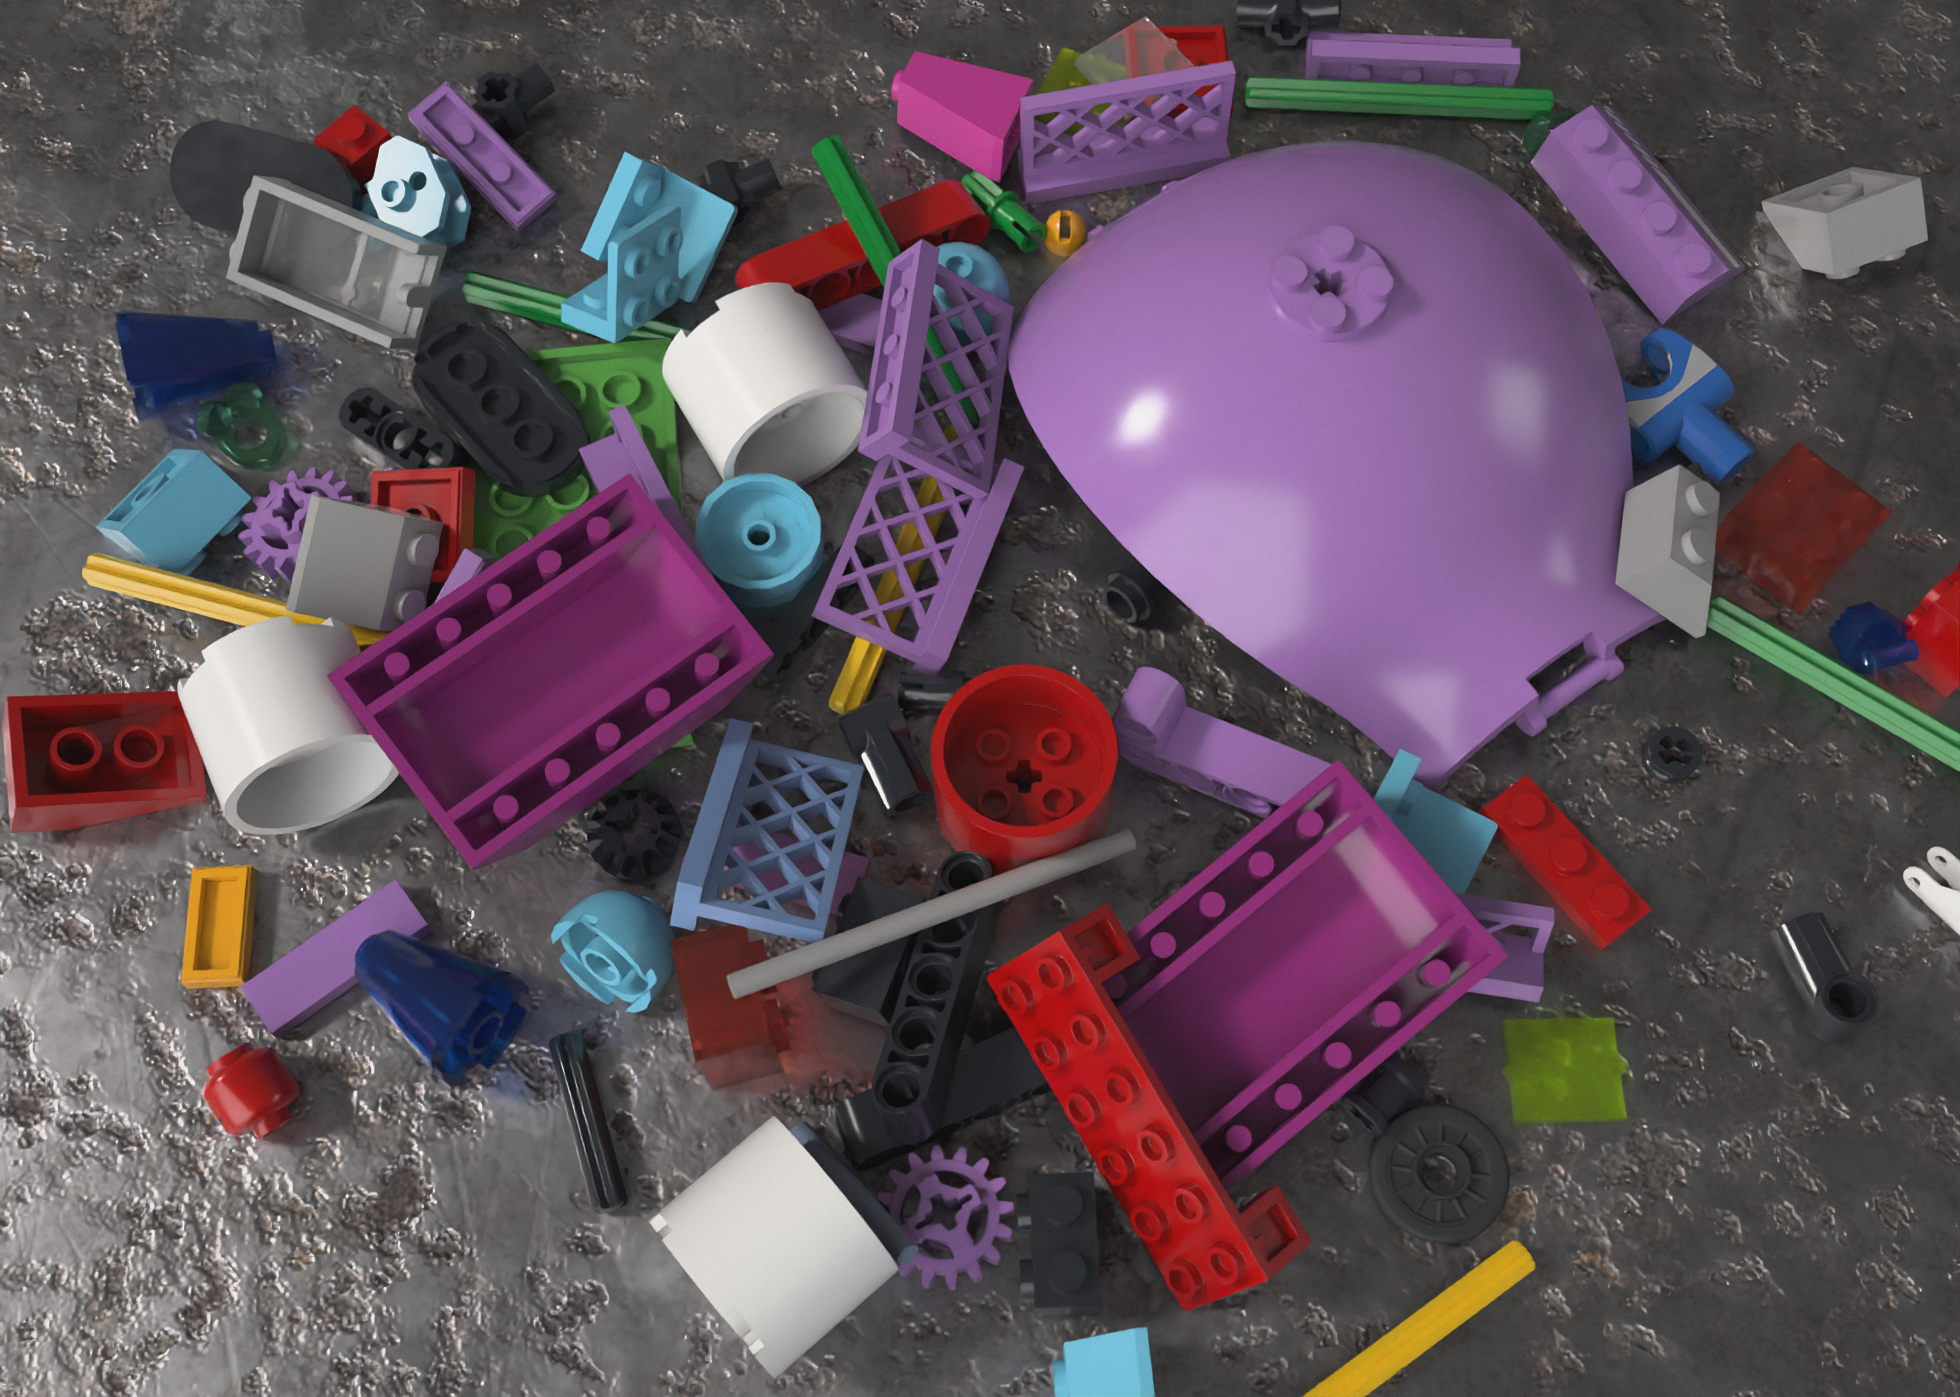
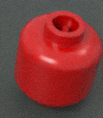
(250, 1091)

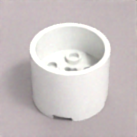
(767, 386)
(277, 729)
(774, 1246)

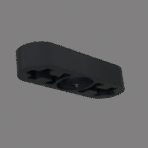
(393, 422)
(796, 629)

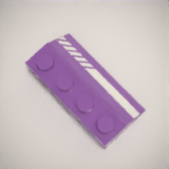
(1635, 212)

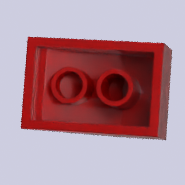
(97, 758)

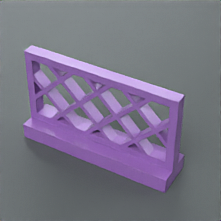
(1131, 153)
(904, 354)
(956, 577)

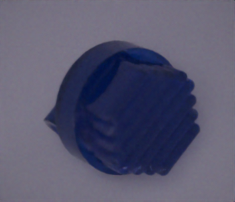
(1872, 639)

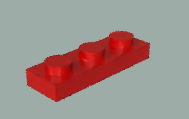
(1565, 863)

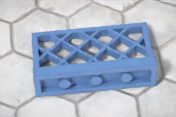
(718, 833)

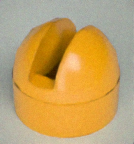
(1065, 246)

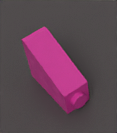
(962, 110)

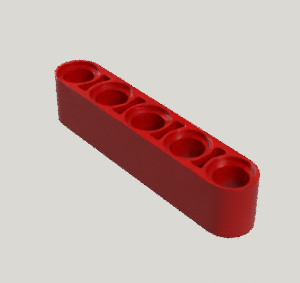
(832, 263)

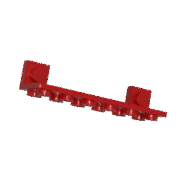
(1131, 1122)

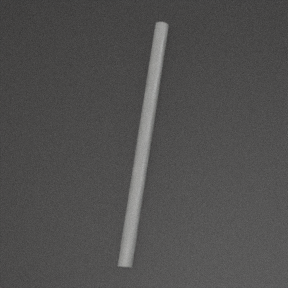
(929, 913)

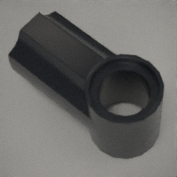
(881, 741)
(1822, 972)

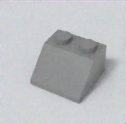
(1849, 220)
(1670, 546)
(363, 563)

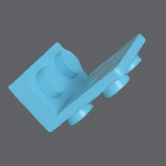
(643, 189)
(638, 282)
(1439, 829)

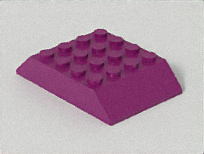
(553, 674)
(1294, 970)

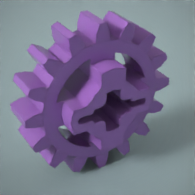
(280, 519)
(969, 1200)

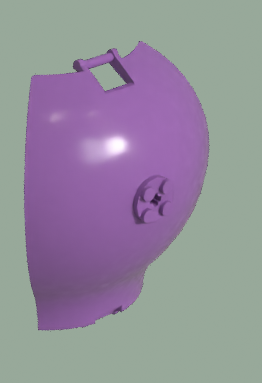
(1351, 433)

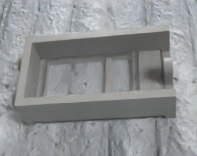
(335, 262)

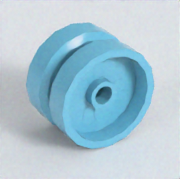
(760, 541)

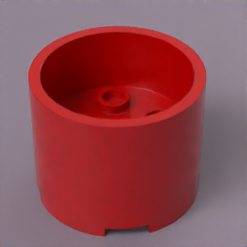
(1015, 729)

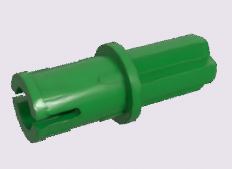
(1005, 211)

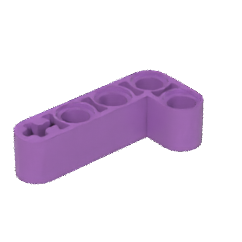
(1206, 752)

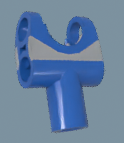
(1684, 408)

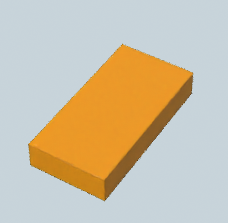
(219, 927)

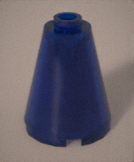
(188, 357)
(442, 1002)

